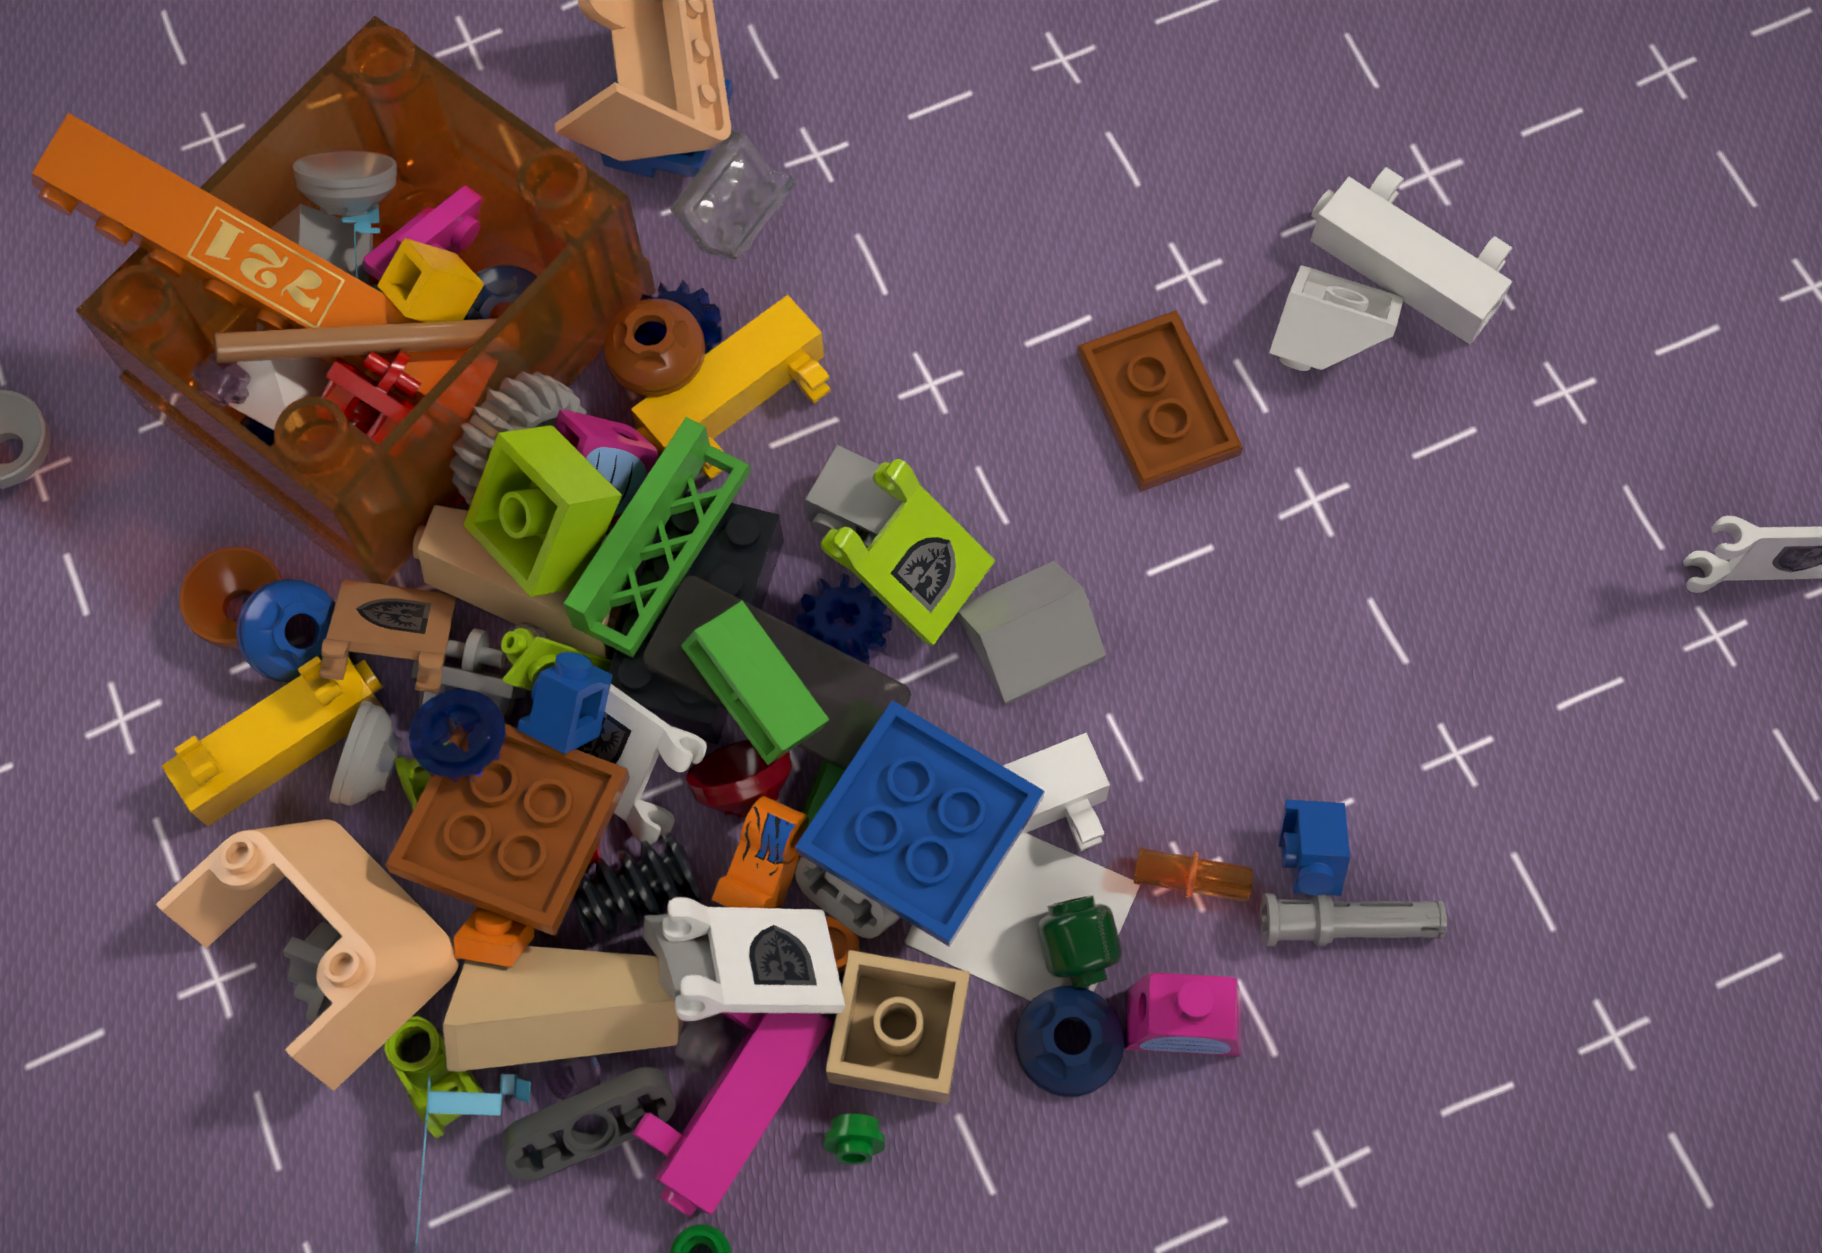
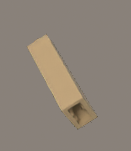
(465, 569)
(557, 1008)

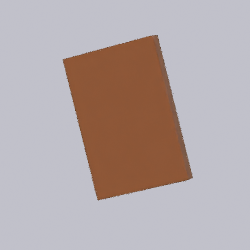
(1159, 400)

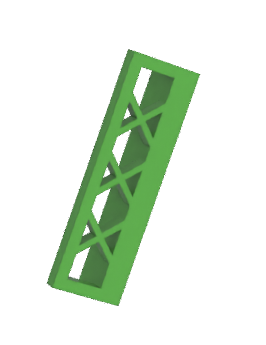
(639, 527)

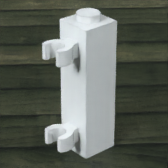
(1409, 257)
(1071, 784)

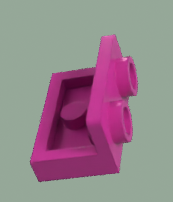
(447, 227)

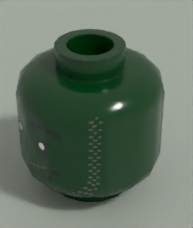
(1079, 940)

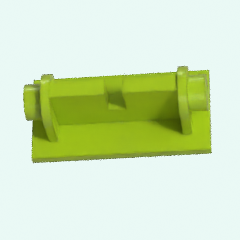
(534, 654)

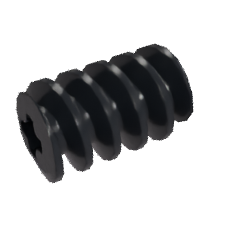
(634, 885)

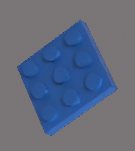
(920, 822)

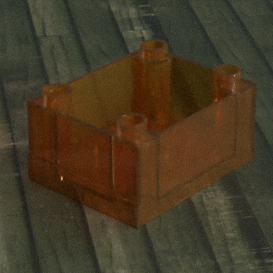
(535, 213)

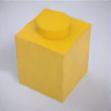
(430, 283)

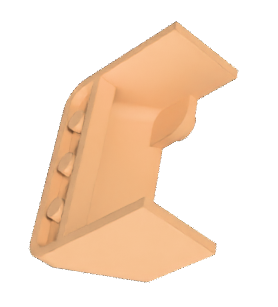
(667, 85)
(374, 975)

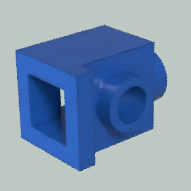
(567, 703)
(1315, 846)

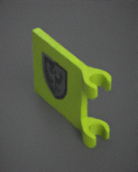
(919, 560)

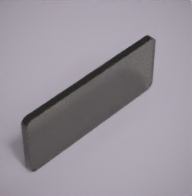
(841, 685)

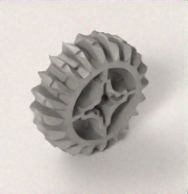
(517, 405)

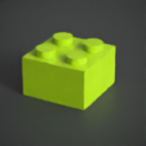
(541, 509)

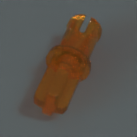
(1193, 875)

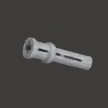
(1325, 919)

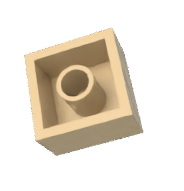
(898, 1027)

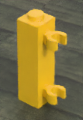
(740, 376)
(269, 739)

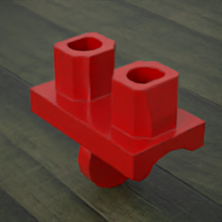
(351, 385)

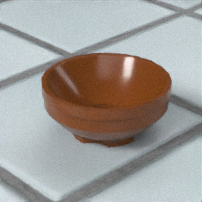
(658, 367)
(215, 583)

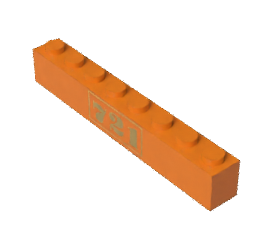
(215, 244)

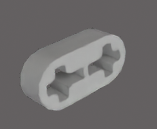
(843, 901)

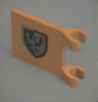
(389, 624)

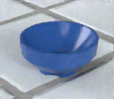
(264, 621)

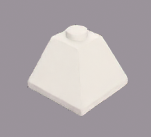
(1332, 320)

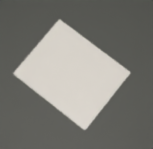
(1002, 930)

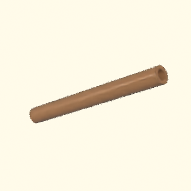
(348, 340)

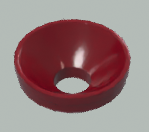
(736, 778)

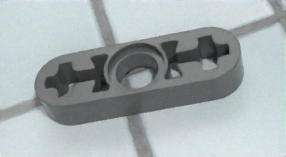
(577, 1146)

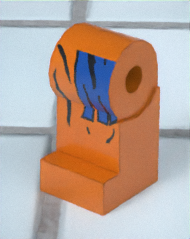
(763, 858)

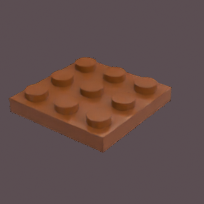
(515, 833)

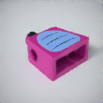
(612, 449)
(1184, 1014)

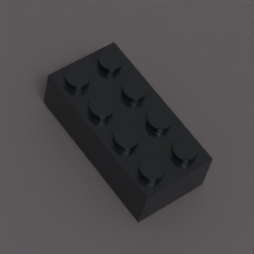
(734, 559)

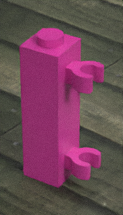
(735, 1110)

